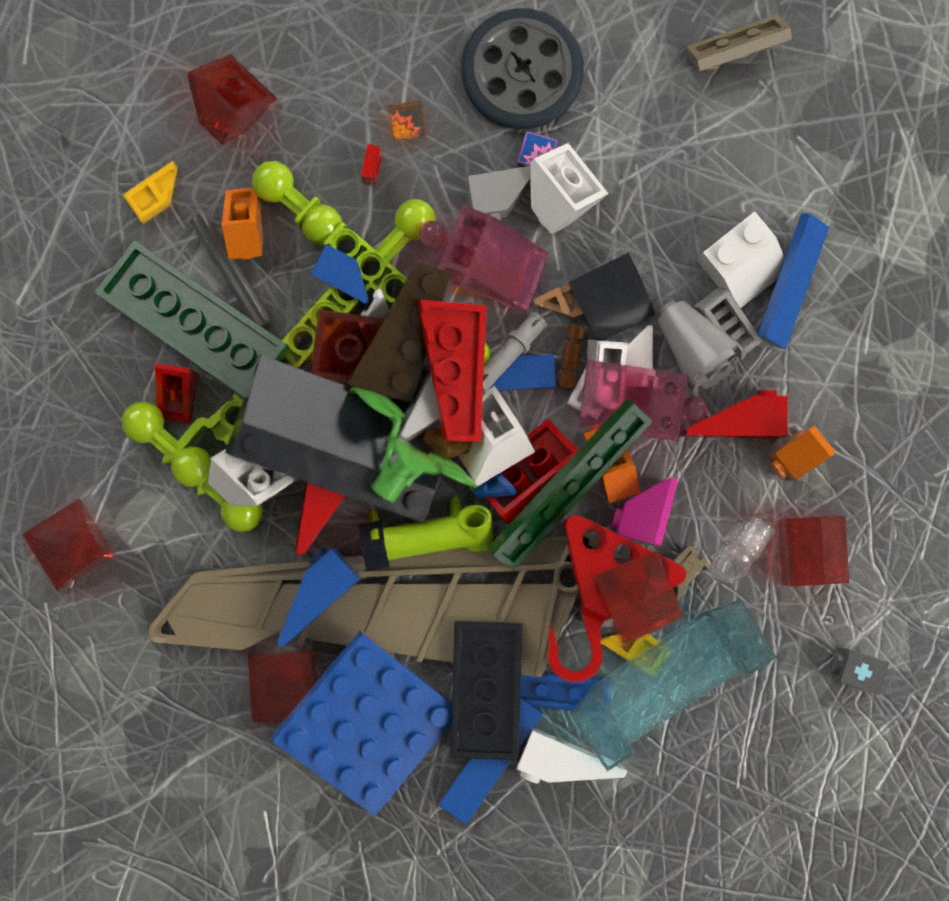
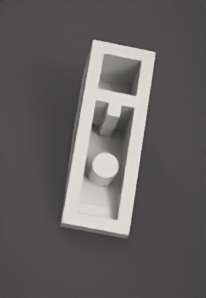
(559, 761)

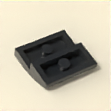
(612, 298)

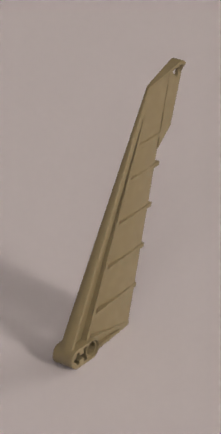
(418, 620)

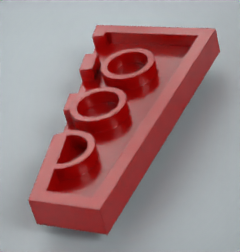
(456, 357)

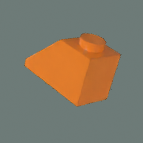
(242, 224)
(800, 454)
(620, 479)

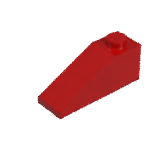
(753, 418)

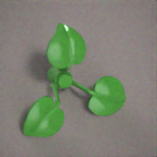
(396, 475)

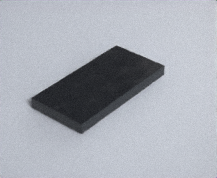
(486, 690)

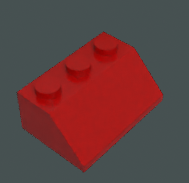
(534, 471)

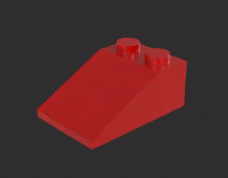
(316, 509)

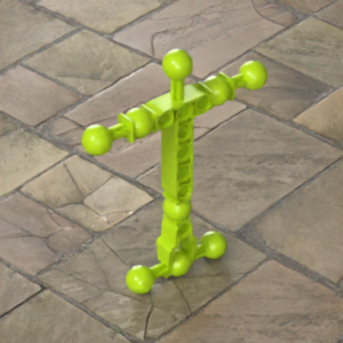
(320, 226)

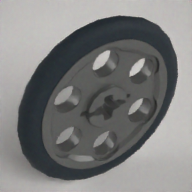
(495, 34)

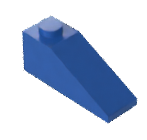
(320, 588)

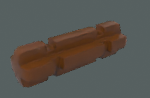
(571, 357)

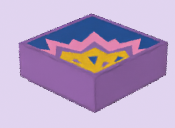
(534, 146)

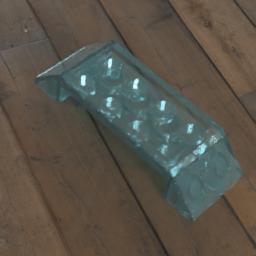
(669, 679)

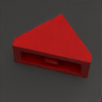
(175, 392)

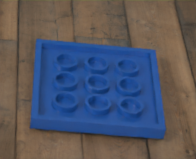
(365, 723)

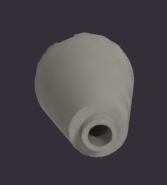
(698, 345)

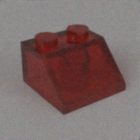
(813, 551)
(279, 682)

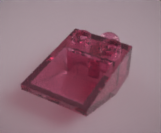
(494, 263)
(610, 385)

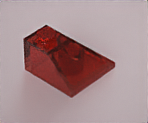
(228, 98)
(340, 343)
(68, 544)
(638, 597)

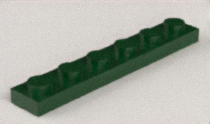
(570, 484)

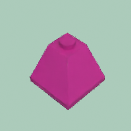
(646, 514)

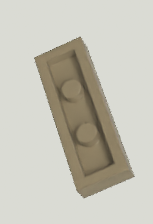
(739, 43)

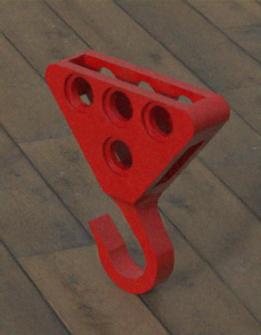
(585, 565)

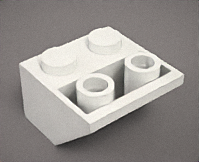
(501, 442)
(243, 481)

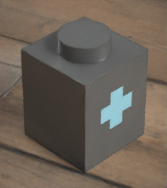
(859, 670)

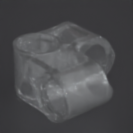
(741, 546)

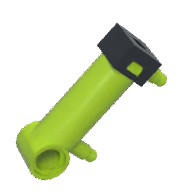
(464, 528)

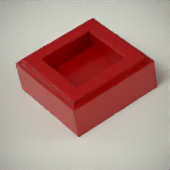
(371, 165)

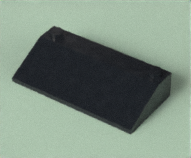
(322, 437)

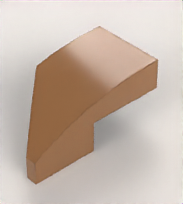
(560, 301)

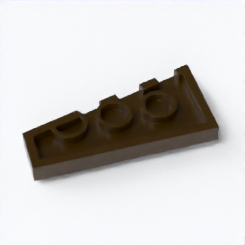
(398, 349)

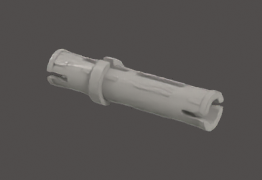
(516, 343)

